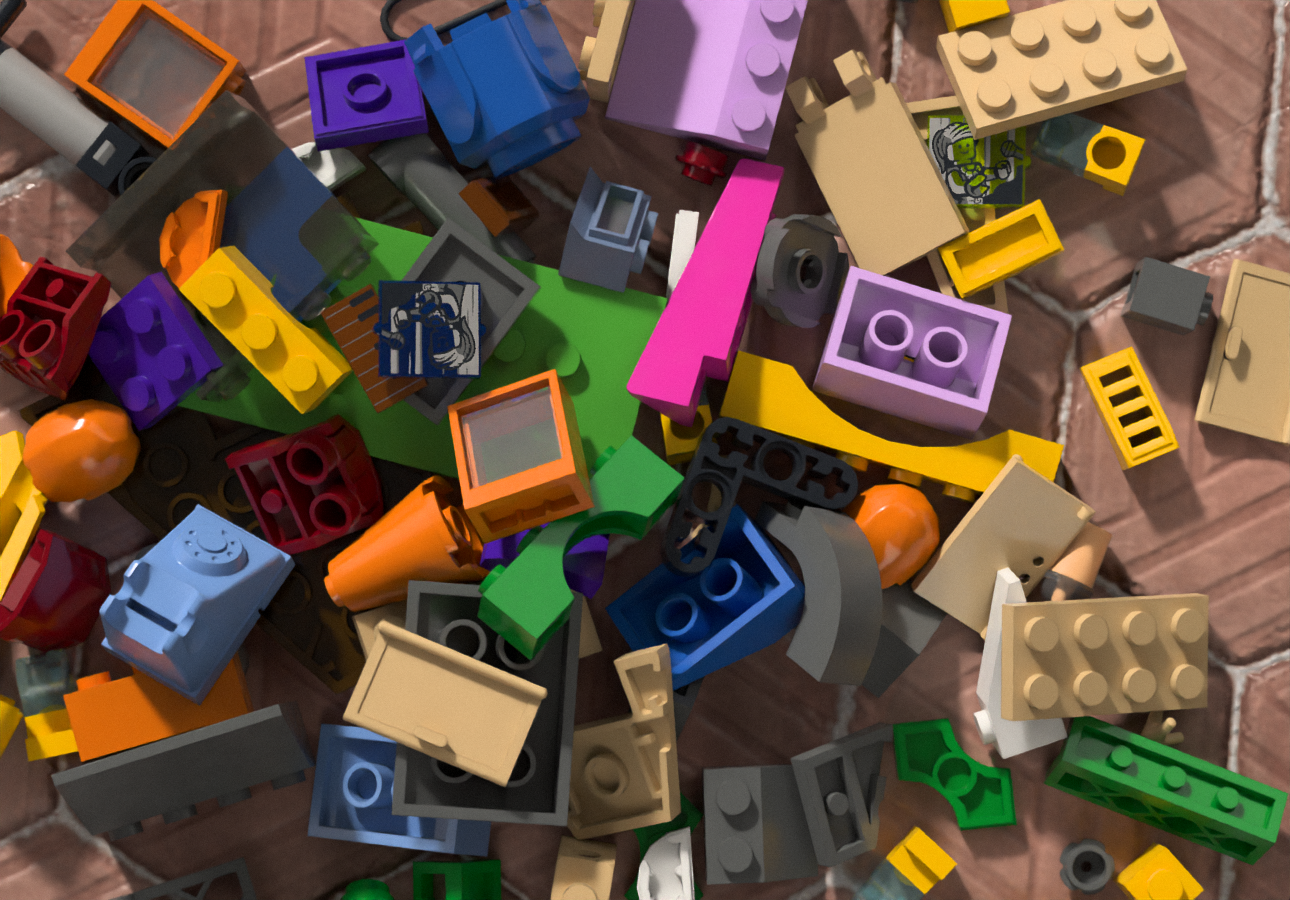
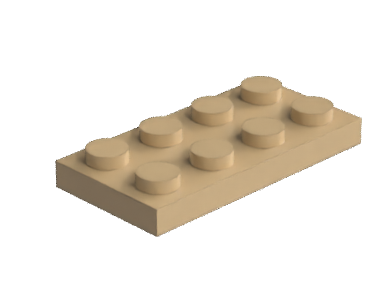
(1058, 61)
(1104, 656)

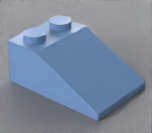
(356, 795)

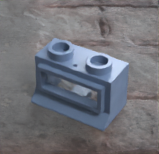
(608, 234)

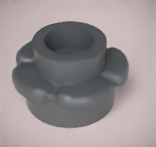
(1101, 870)

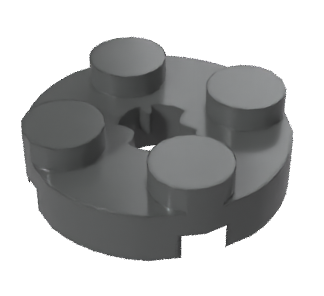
(787, 247)

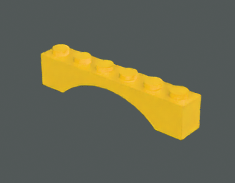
(780, 402)

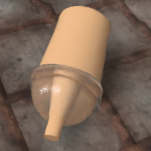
(1077, 567)

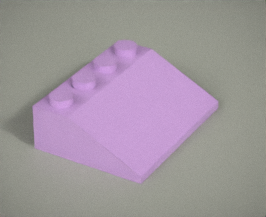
(707, 70)

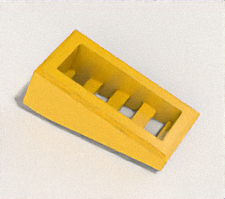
(1147, 399)

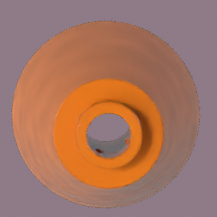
(413, 541)

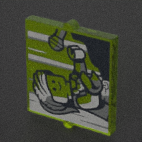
(981, 170)

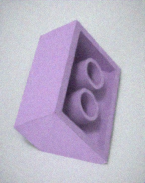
(952, 343)

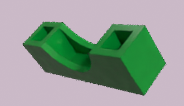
(531, 596)

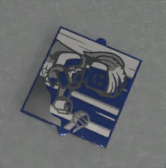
(429, 329)

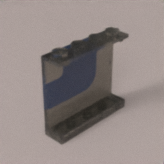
(272, 215)

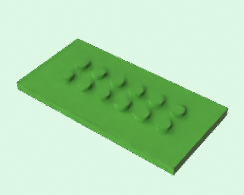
(569, 326)

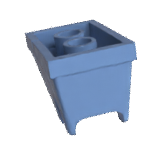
(192, 602)

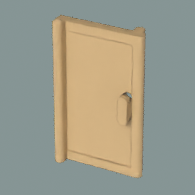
(1253, 385)
(1009, 528)
(444, 700)

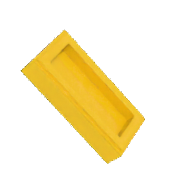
(1001, 249)

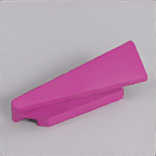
(711, 300)

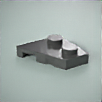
(843, 793)

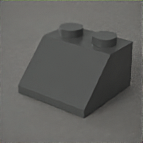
(755, 825)

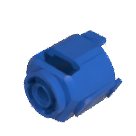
(502, 88)

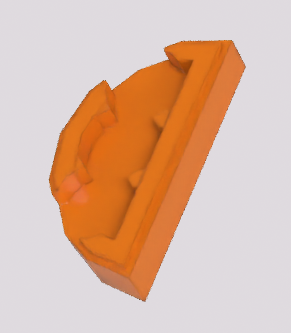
(192, 234)

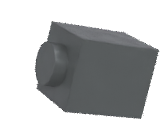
(1167, 297)

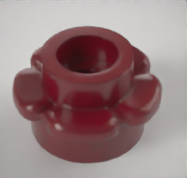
(702, 163)

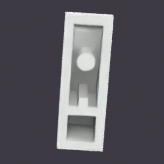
(1005, 735)

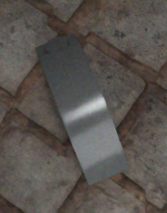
(841, 590)

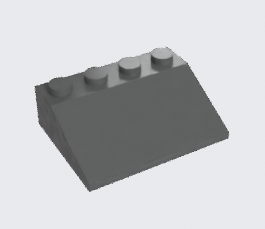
(188, 770)
(542, 773)

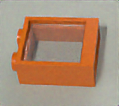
(154, 70)
(519, 456)

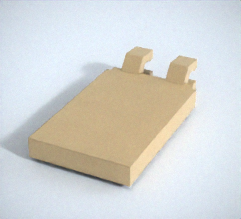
(875, 169)

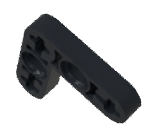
(727, 477)

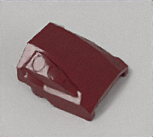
(51, 326)
(310, 485)
(55, 594)

